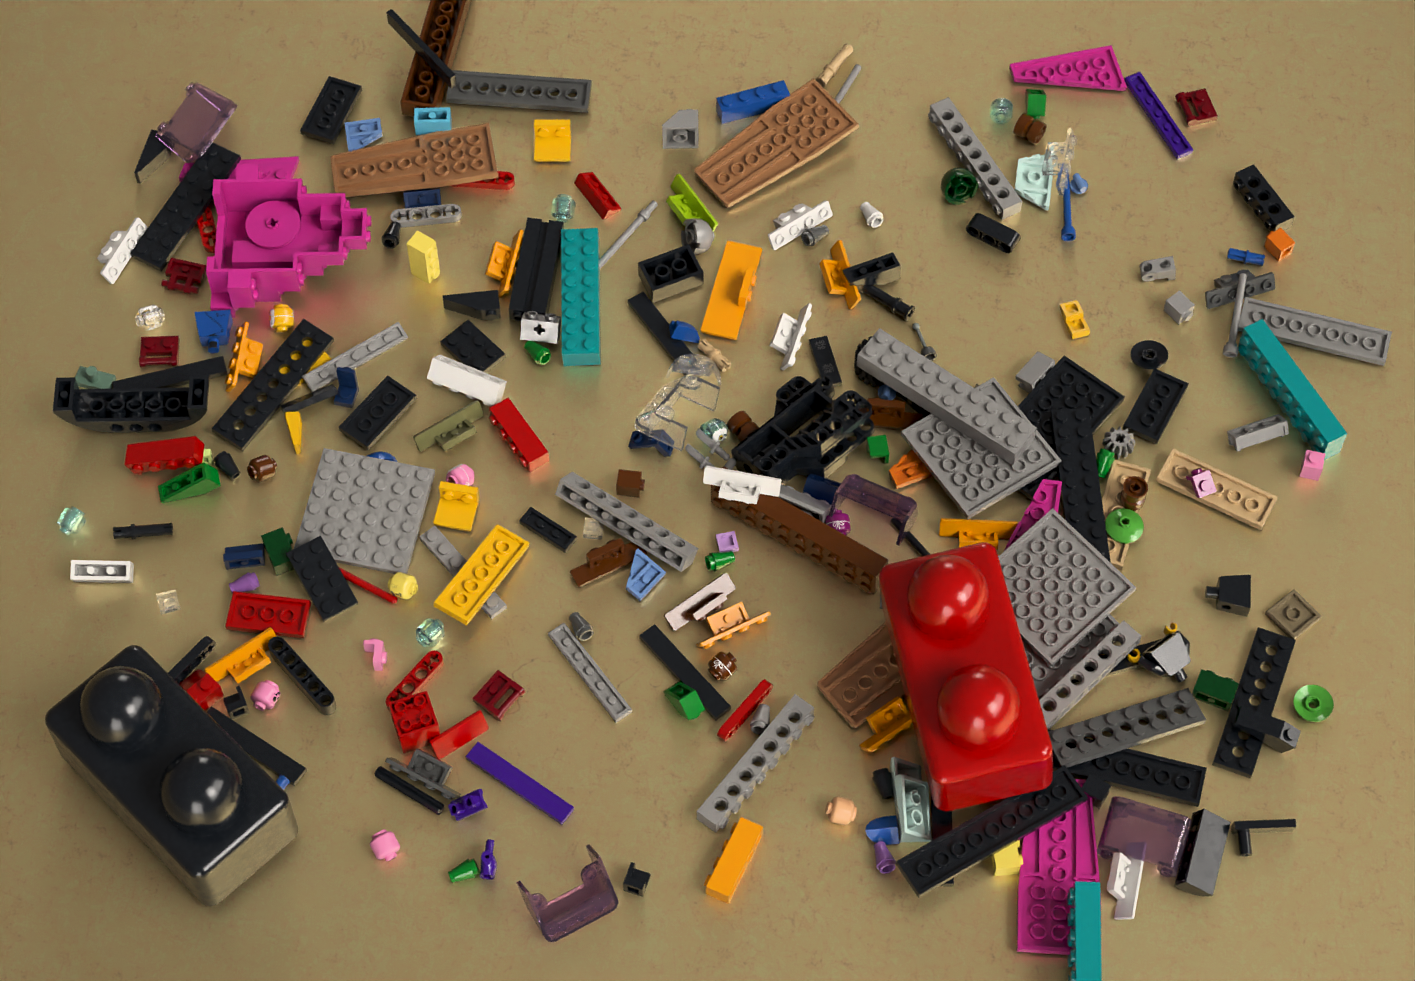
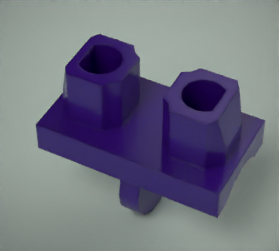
(467, 805)

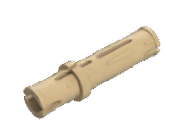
(831, 68)

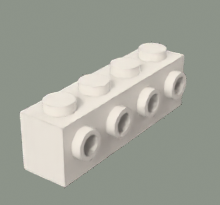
(466, 380)

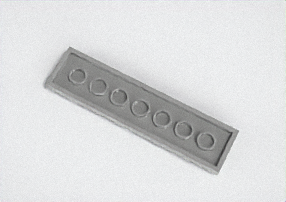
(1318, 331)

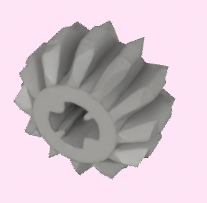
(1119, 442)

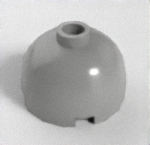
(697, 235)

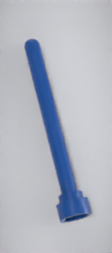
(1068, 232)

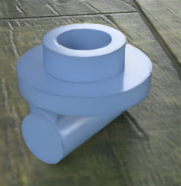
(1078, 184)
(886, 392)

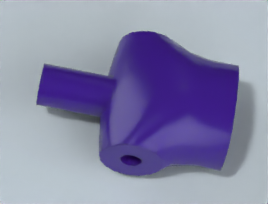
(488, 862)

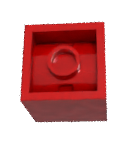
(414, 721)

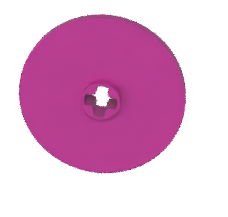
(286, 223)

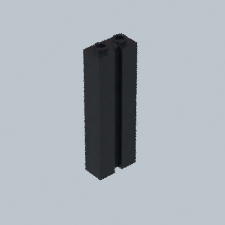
(536, 268)

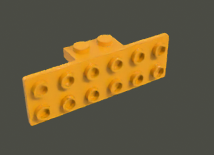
(731, 290)

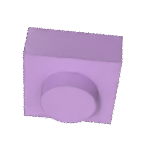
(727, 542)

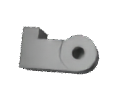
(1158, 269)

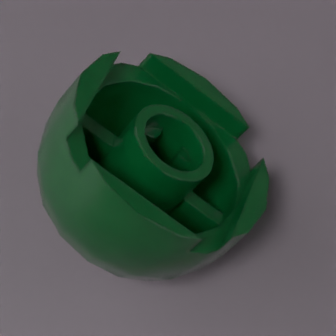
(958, 185)

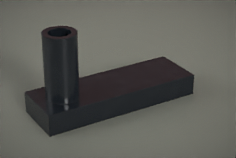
(1244, 828)

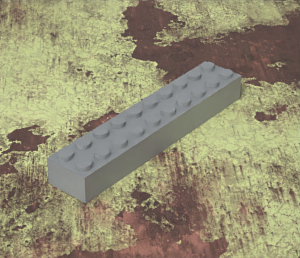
(946, 396)

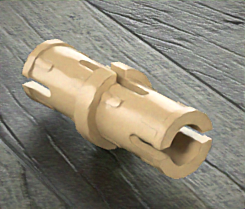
(714, 354)

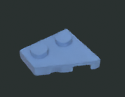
(362, 133)
(643, 575)

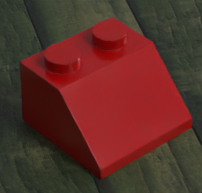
(202, 689)

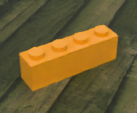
(734, 859)

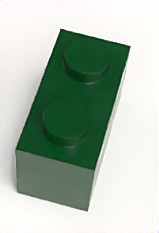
(276, 546)
(1215, 690)

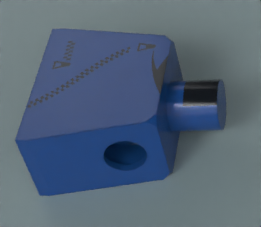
(214, 328)

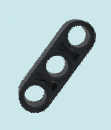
(993, 233)

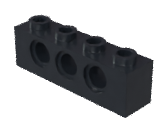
(1272, 203)

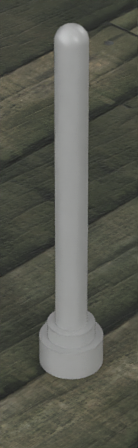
(1231, 348)

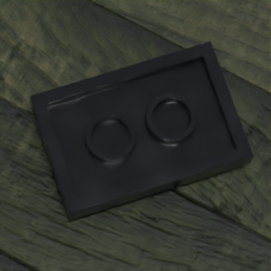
(473, 347)

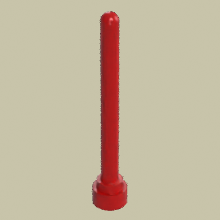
(369, 587)

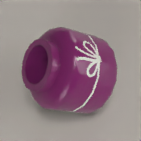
(839, 521)

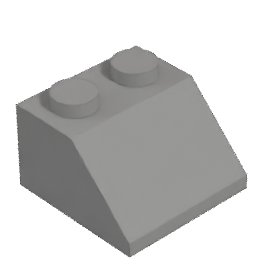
(681, 130)

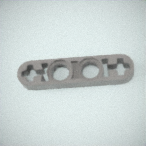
(426, 211)

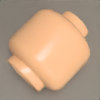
(841, 810)

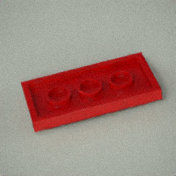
(259, 612)

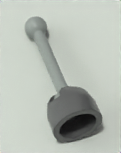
(927, 352)

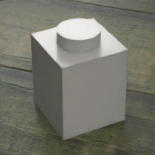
(1179, 307)

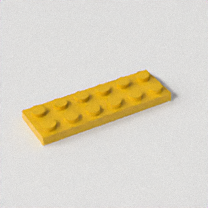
(481, 574)

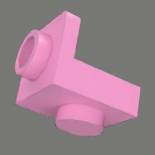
(378, 648)

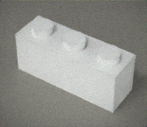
(102, 571)

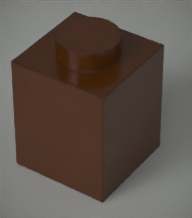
(629, 483)

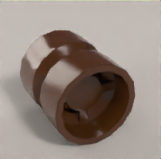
(1029, 128)
(741, 425)
(1133, 493)

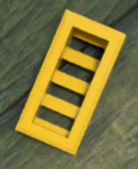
(294, 425)

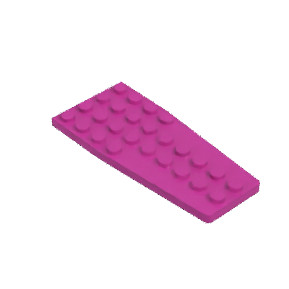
(1051, 864)

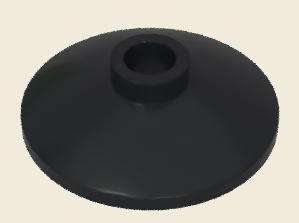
(1149, 354)

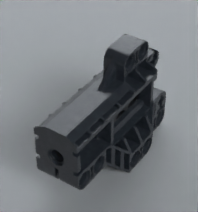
(819, 452)

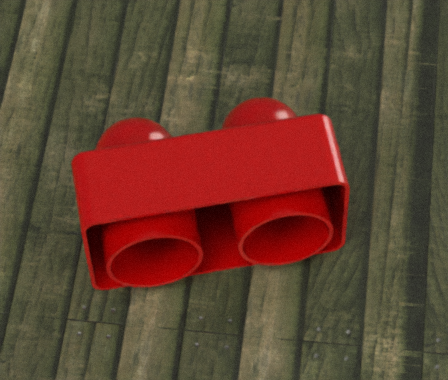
(966, 677)

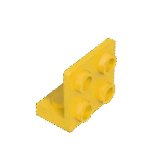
(552, 140)
(456, 506)

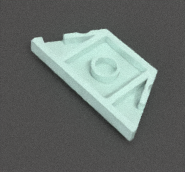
(1031, 182)

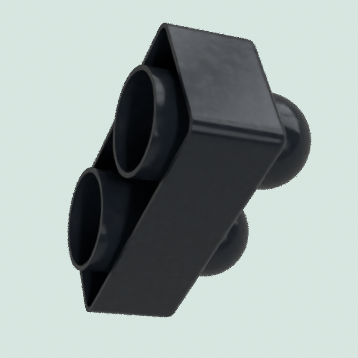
(172, 774)

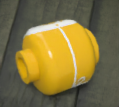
(281, 317)

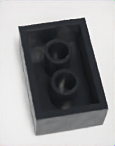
(670, 273)

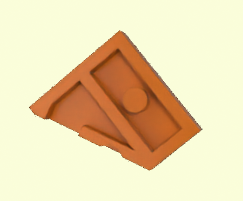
(908, 470)

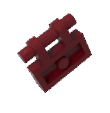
(184, 270)

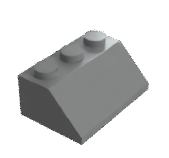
(817, 508)

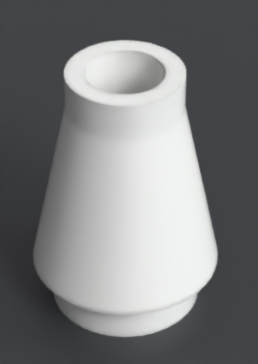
(872, 216)

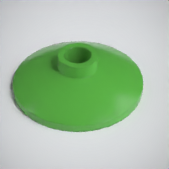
(1124, 532)
(1318, 697)

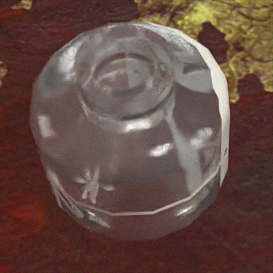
(150, 317)

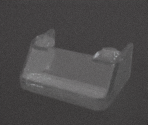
(657, 415)

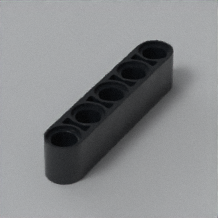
(297, 668)

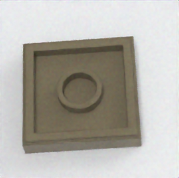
(1293, 614)

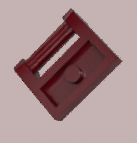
(1201, 104)
(159, 347)
(494, 691)

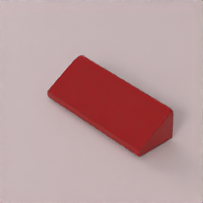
(597, 195)
(459, 735)

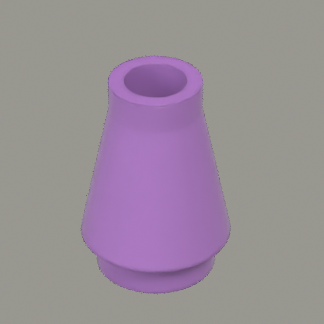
(245, 583)
(884, 860)

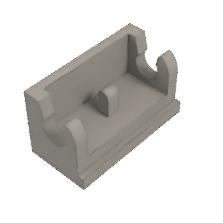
(1034, 371)

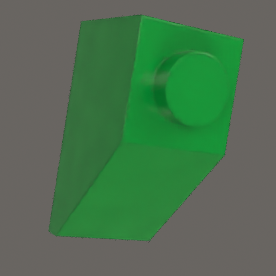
(1035, 103)
(685, 700)

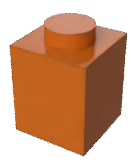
(1279, 244)

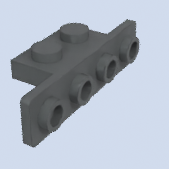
(1227, 288)
(428, 770)

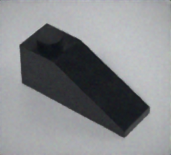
(152, 157)
(875, 271)
(480, 305)
(1268, 729)

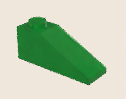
(191, 483)

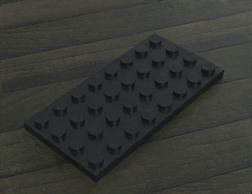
(1066, 388)

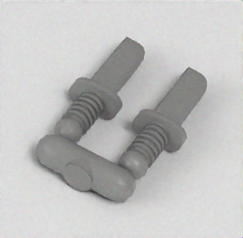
(714, 448)

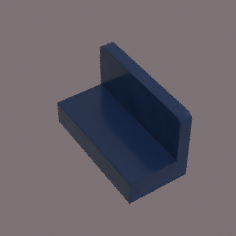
(422, 197)
(821, 488)
(244, 556)

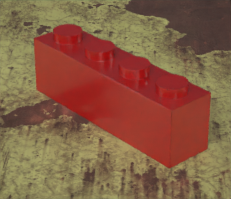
(518, 434)
(164, 454)

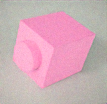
(1312, 465)

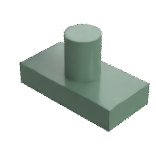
(94, 379)

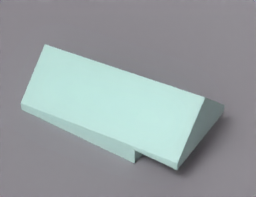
(910, 801)

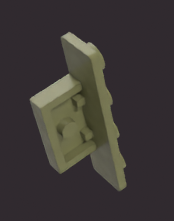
(450, 429)

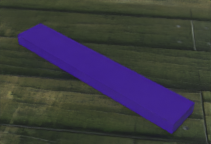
(1158, 115)
(520, 783)

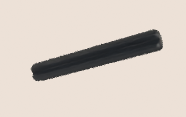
(409, 790)

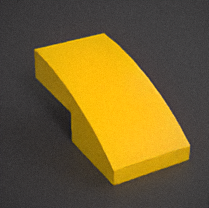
(1074, 320)

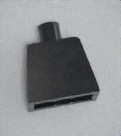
(1232, 594)

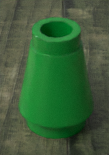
(539, 353)
(1104, 461)
(718, 560)
(464, 871)

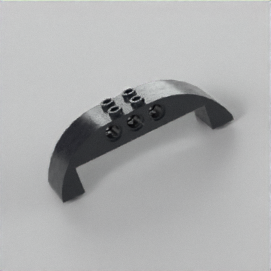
(131, 408)

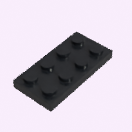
(331, 110)
(1155, 406)
(377, 412)
(322, 578)

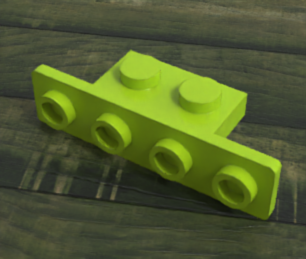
(687, 204)

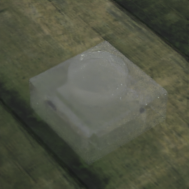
(593, 529)
(168, 601)

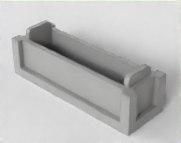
(1258, 432)

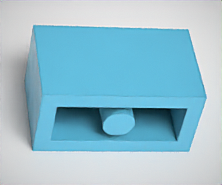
(432, 120)

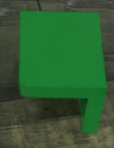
(878, 447)

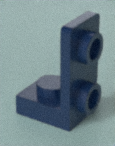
(347, 388)
(641, 440)

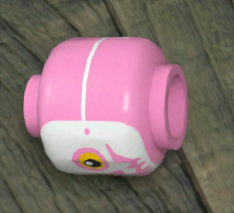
(461, 475)

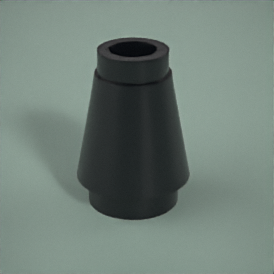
(392, 235)
(227, 465)
(883, 782)

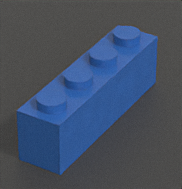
(750, 101)

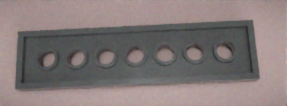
(526, 99)
(1129, 717)

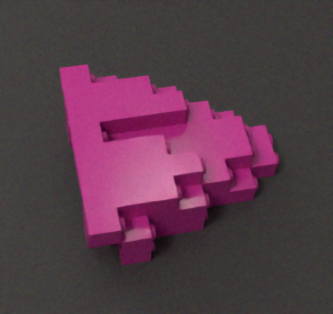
(250, 274)

